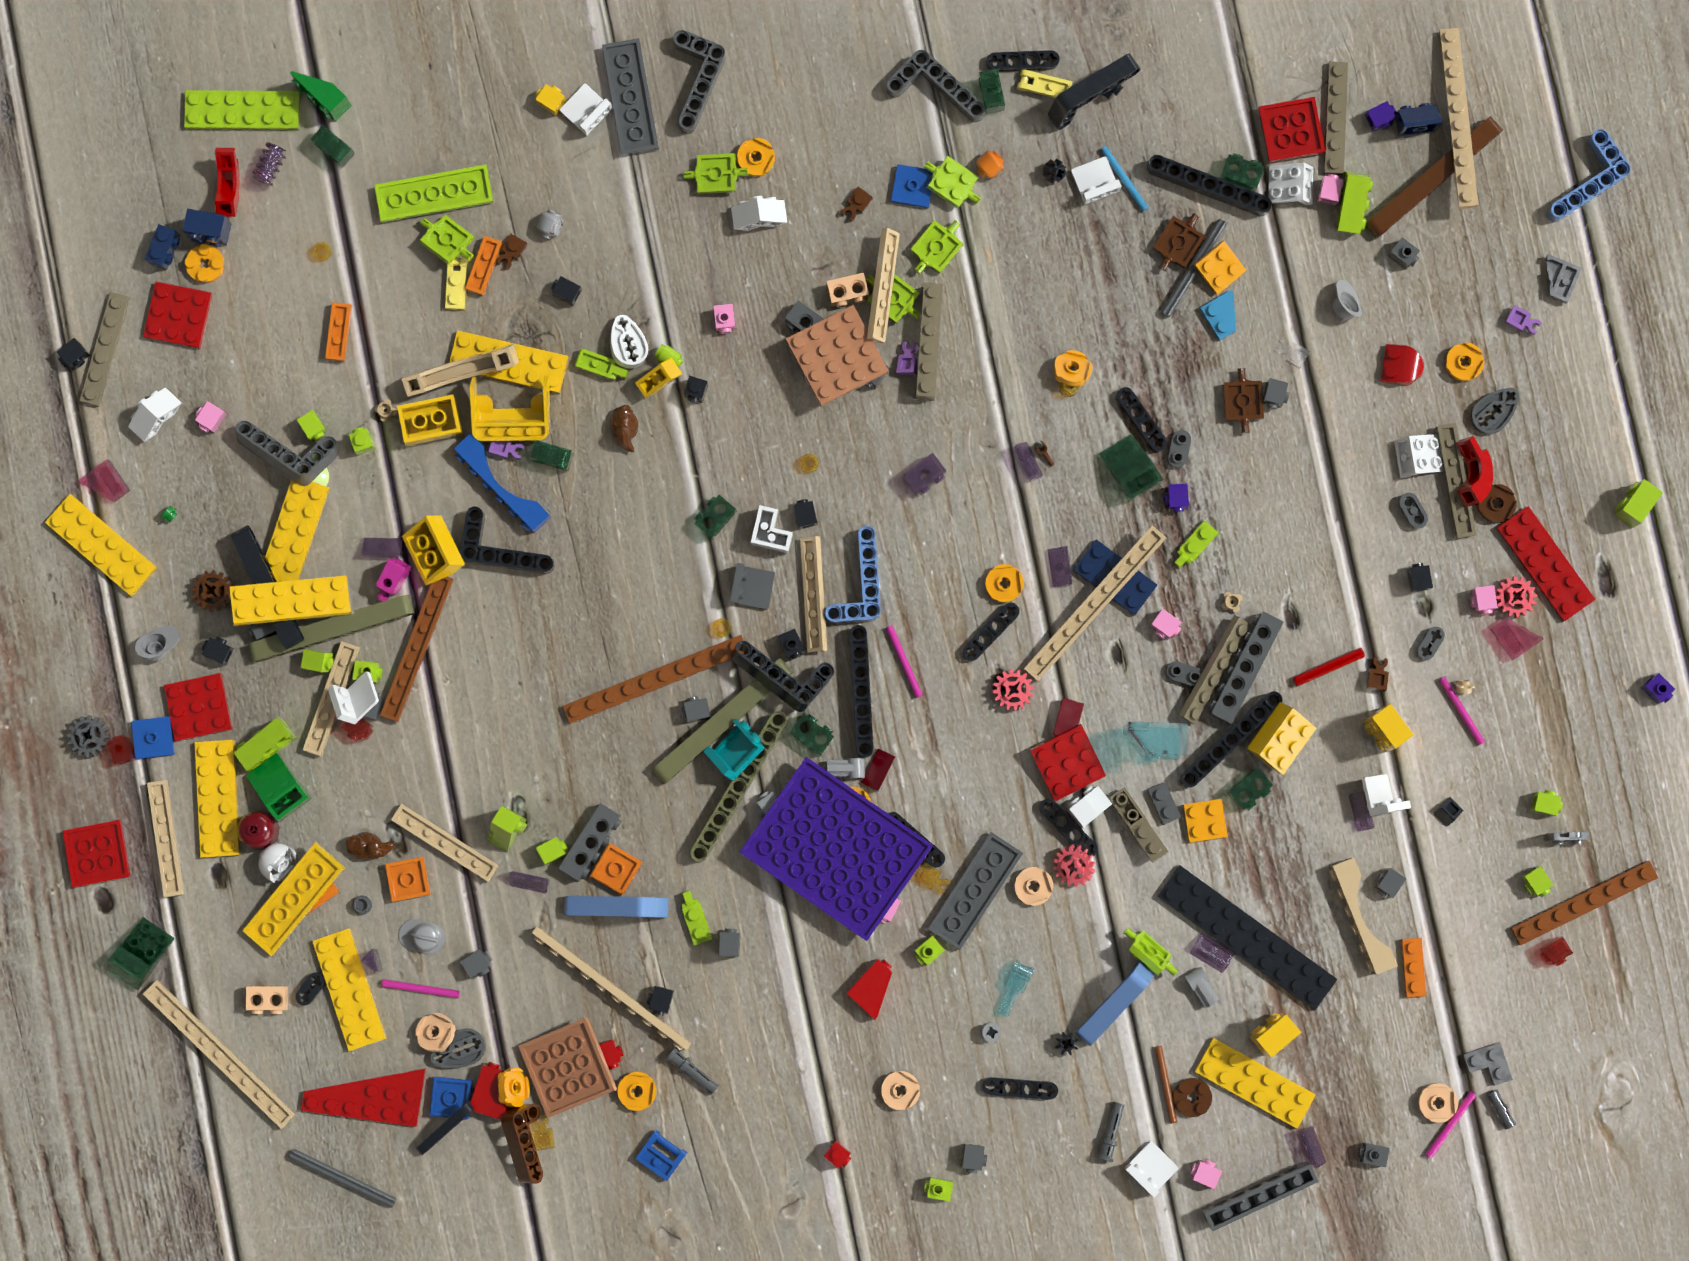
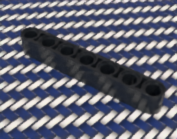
(1199, 187)
(260, 572)
(861, 682)
(1222, 744)

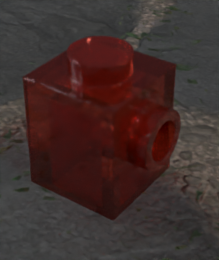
(360, 730)
(121, 750)
(1555, 951)

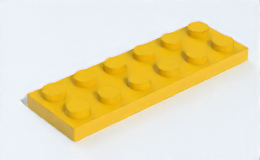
(532, 365)
(295, 530)
(101, 545)
(290, 600)
(217, 798)
(293, 899)
(349, 989)
(1255, 1083)

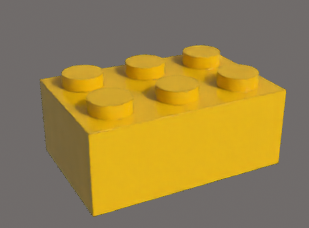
(430, 420)
(1387, 728)
(1281, 738)
(1274, 1034)

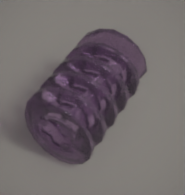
(269, 163)

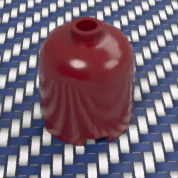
(266, 832)

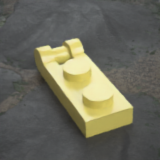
(1042, 84)
(456, 285)

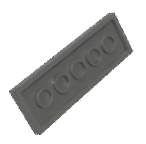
(630, 97)
(975, 891)

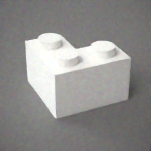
(758, 213)
(152, 413)
(765, 533)
(1088, 807)

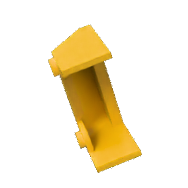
(510, 423)

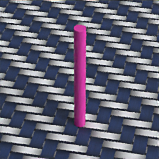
(904, 662)
(1461, 710)
(420, 988)
(1450, 1125)

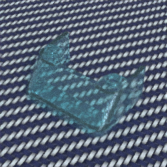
(1157, 739)

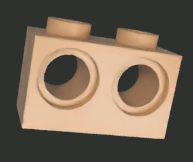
(846, 285)
(266, 994)

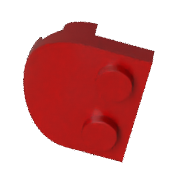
(1401, 365)

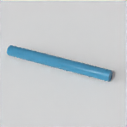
(1124, 178)

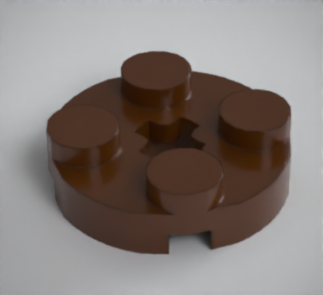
(1501, 513)
(1200, 1105)

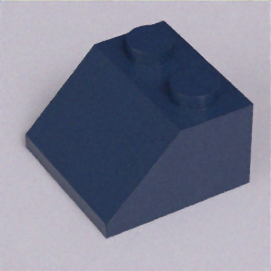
(1417, 120)

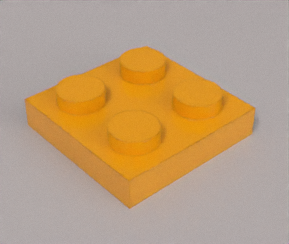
(1219, 267)
(1205, 820)

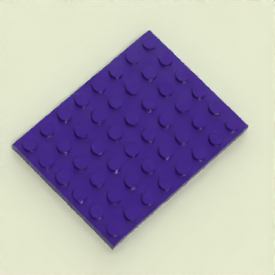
(836, 848)

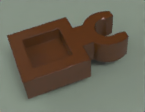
(858, 202)
(513, 249)
(1377, 677)

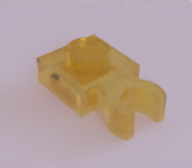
(930, 876)
(543, 1136)

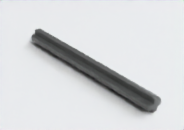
(1192, 271)
(342, 1178)

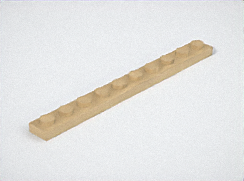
(1458, 118)
(1095, 603)
(617, 994)
(219, 1054)

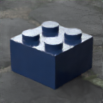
(207, 227)

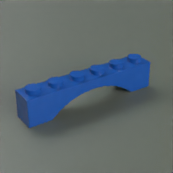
(529, 511)

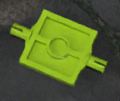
(716, 173)
(952, 182)
(446, 239)
(937, 247)
(901, 299)
(1150, 952)

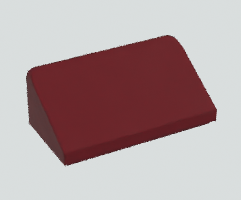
(1068, 715)
(878, 769)

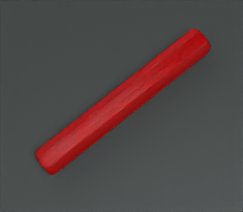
(1329, 667)

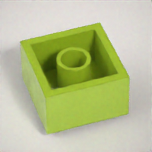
(1638, 503)

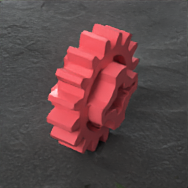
(1510, 591)
(1020, 695)
(1066, 868)

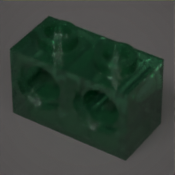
(991, 91)
(332, 146)
(1240, 177)
(551, 455)
(719, 520)
(809, 738)
(1247, 785)

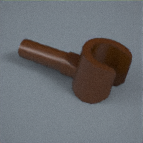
(1043, 451)

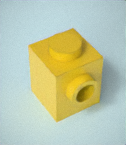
(550, 99)

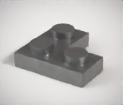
(1493, 1059)

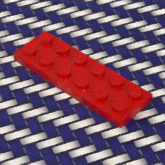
(1545, 564)

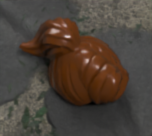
(624, 427)
(367, 846)

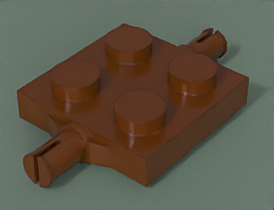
(1178, 242)
(1243, 400)

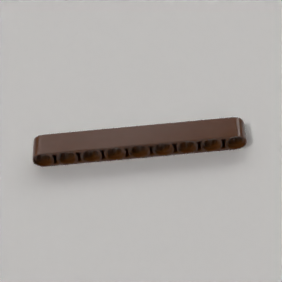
(1429, 181)

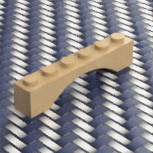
(460, 369)
(1348, 877)

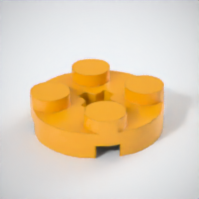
(753, 147)
(215, 263)
(1466, 372)
(1069, 377)
(996, 591)
(509, 1096)
(644, 1099)

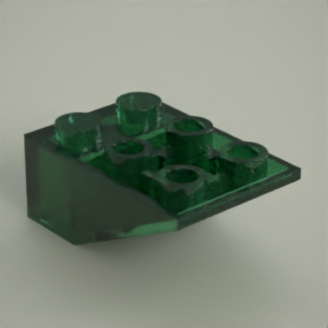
(1131, 468)
(139, 953)

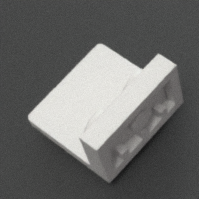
(586, 109)
(1095, 180)
(1291, 183)
(1418, 455)
(355, 701)
(1380, 797)
(1151, 1168)

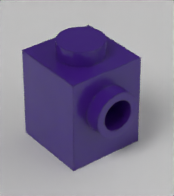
(1381, 116)
(1177, 497)
(1658, 688)

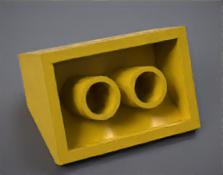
(433, 549)

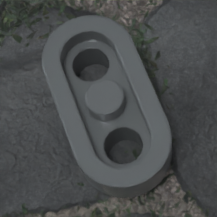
(1179, 448)
(1413, 511)
(1184, 676)

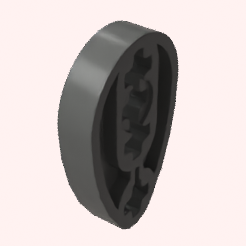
(1499, 420)
(465, 1059)

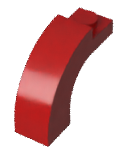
(228, 182)
(1479, 472)

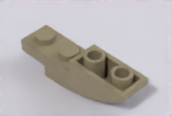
(1138, 825)

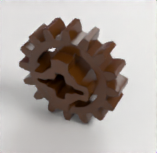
(206, 596)

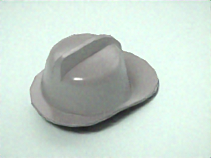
(1346, 302)
(157, 643)
(421, 936)

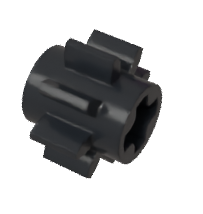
(1054, 170)
(1064, 1037)

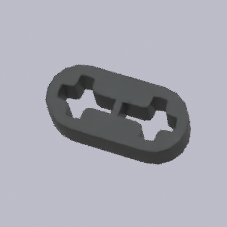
(1433, 646)

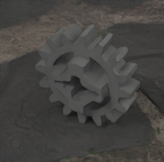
(91, 729)

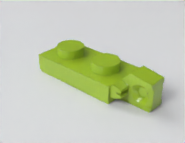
(600, 365)
(1196, 544)
(695, 919)

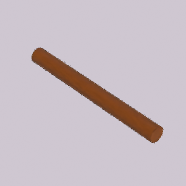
(1165, 1084)

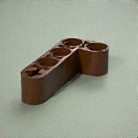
(521, 1143)

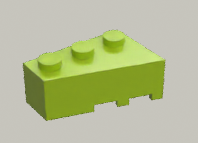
(1354, 202)
(264, 744)
(505, 828)

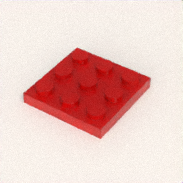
(1291, 129)
(177, 315)
(198, 707)
(1067, 762)
(96, 853)

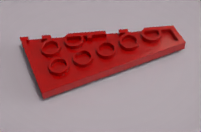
(380, 1099)

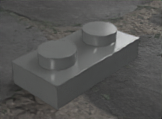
(1164, 803)

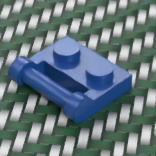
(657, 1160)

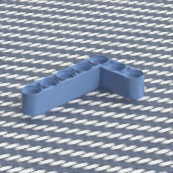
(1594, 183)
(865, 583)
(616, 906)
(1116, 1003)

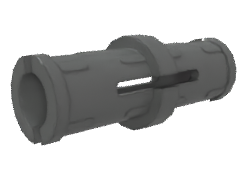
(1501, 1109)

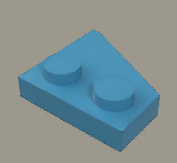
(1221, 315)

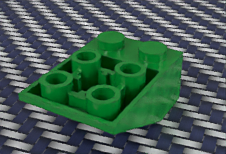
(322, 93)
(278, 787)

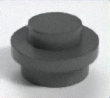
(362, 904)

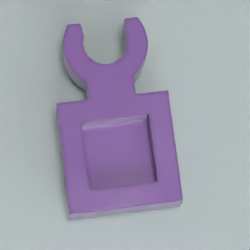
(1519, 319)
(908, 361)
(503, 448)

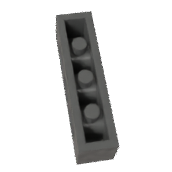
(569, 864)

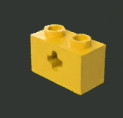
(658, 378)

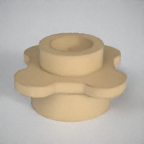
(385, 405)
(1235, 606)
(1464, 686)

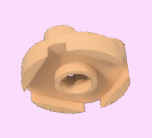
(1038, 876)
(442, 1040)
(889, 1092)
(1445, 1094)

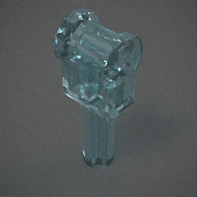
(1017, 983)

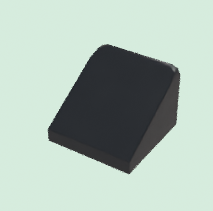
(1448, 812)

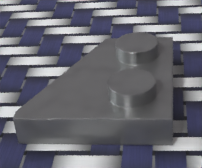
(1561, 278)
(1575, 837)

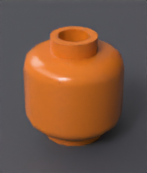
(989, 164)

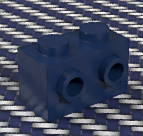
(162, 247)

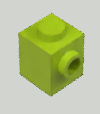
(312, 426)
(361, 440)
(317, 660)
(361, 667)
(1547, 803)
(552, 850)
(1537, 882)
(928, 951)
(938, 1188)

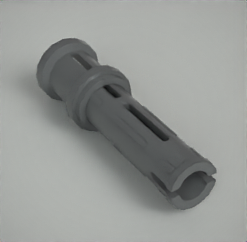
(684, 1065)
(1108, 1141)

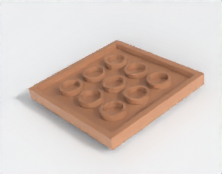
(837, 355)
(567, 1067)

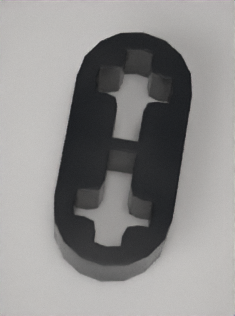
(307, 986)

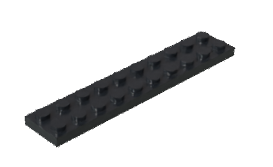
(1247, 937)

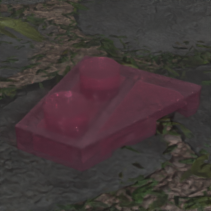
(106, 481)
(1514, 638)

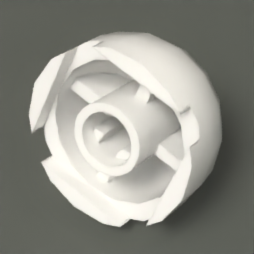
(275, 861)

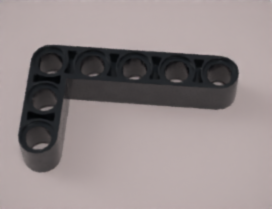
(1090, 88)
(499, 553)
(782, 678)

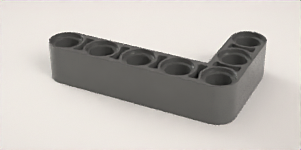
(702, 79)
(938, 82)
(250, 435)

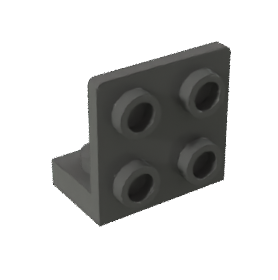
(752, 587)

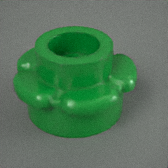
(169, 514)

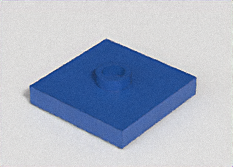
(911, 186)
(153, 737)
(449, 1096)

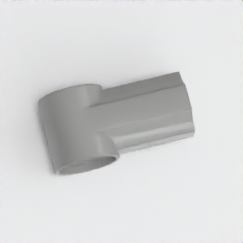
(847, 768)
(1200, 985)

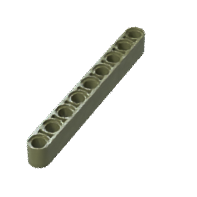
(335, 628)
(713, 728)
(737, 796)

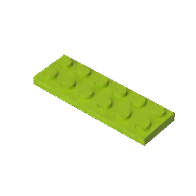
(242, 110)
(433, 193)

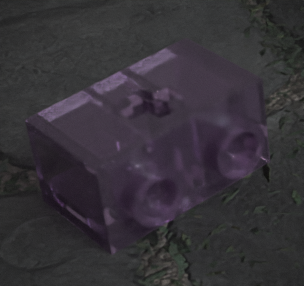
(913, 476)

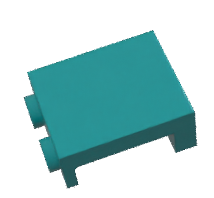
(736, 750)

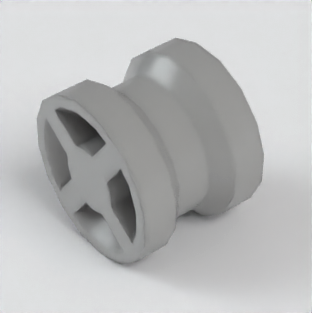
(989, 1030)

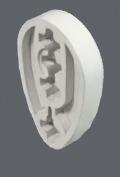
(619, 347)

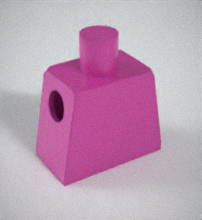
(397, 572)

